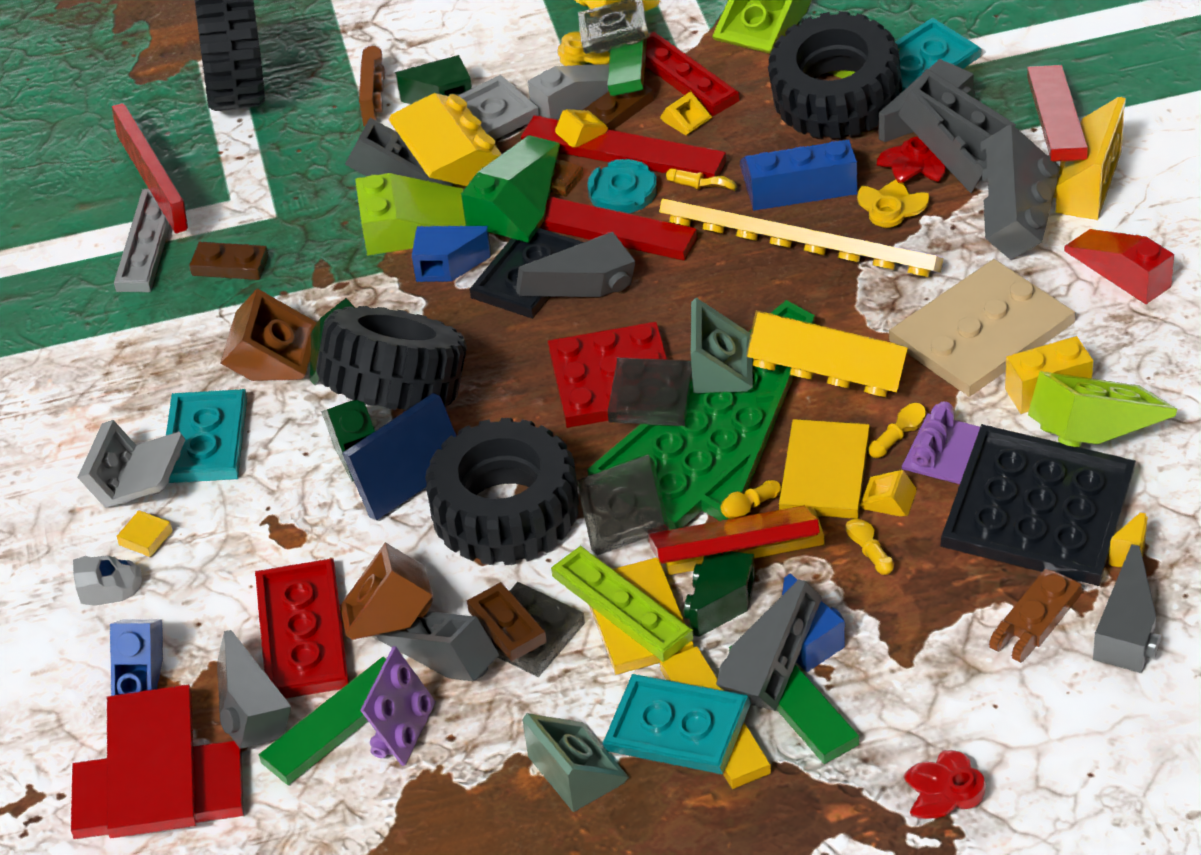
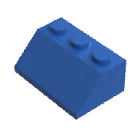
(800, 174)

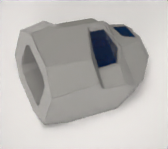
(105, 579)

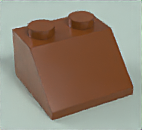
(262, 337)
(387, 595)

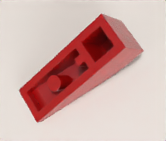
(1126, 260)

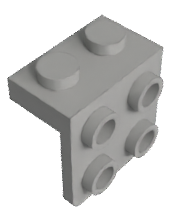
(123, 471)

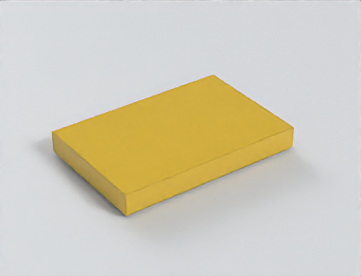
(825, 467)
(623, 650)

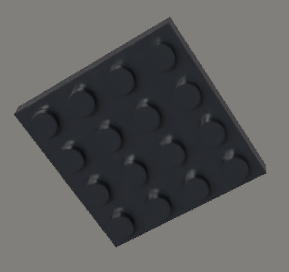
(1038, 504)

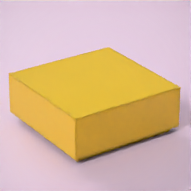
(144, 533)

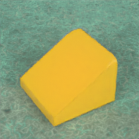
(686, 114)
(579, 127)
(889, 494)
(1132, 533)

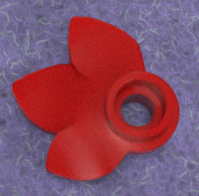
(912, 159)
(945, 785)

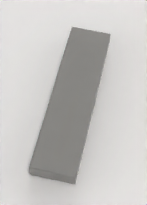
(142, 247)

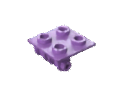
(942, 445)
(397, 708)

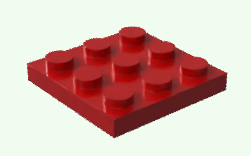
(587, 366)

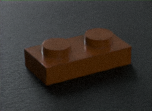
(619, 108)
(229, 260)
(506, 621)

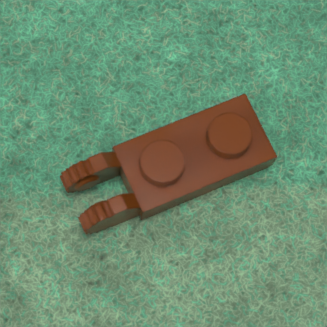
(371, 83)
(1036, 613)

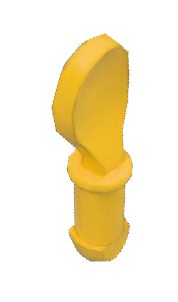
(698, 181)
(908, 419)
(739, 504)
(862, 534)

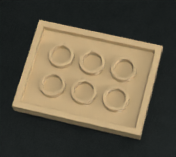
(979, 324)

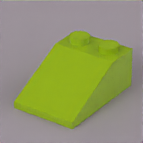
(758, 22)
(397, 204)
(1093, 408)

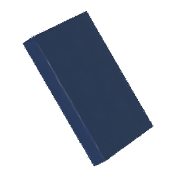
(395, 458)

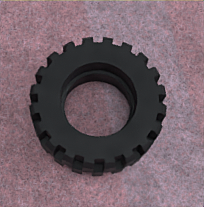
(826, 46)
(230, 54)
(390, 357)
(507, 526)

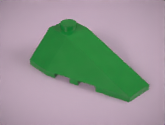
(513, 190)

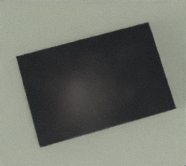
(499, 280)

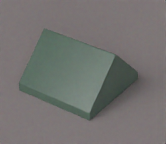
(718, 352)
(571, 759)

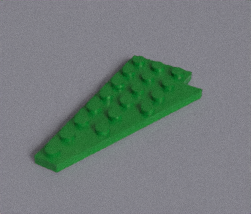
(717, 445)

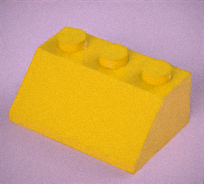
(445, 138)
(1086, 182)

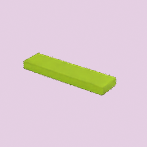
(622, 603)

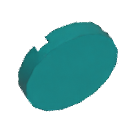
(622, 186)

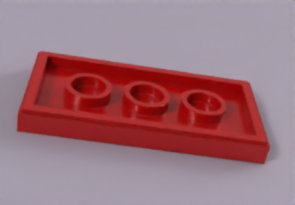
(733, 534)
(302, 628)
(150, 761)
(216, 779)

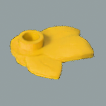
(572, 52)
(891, 203)

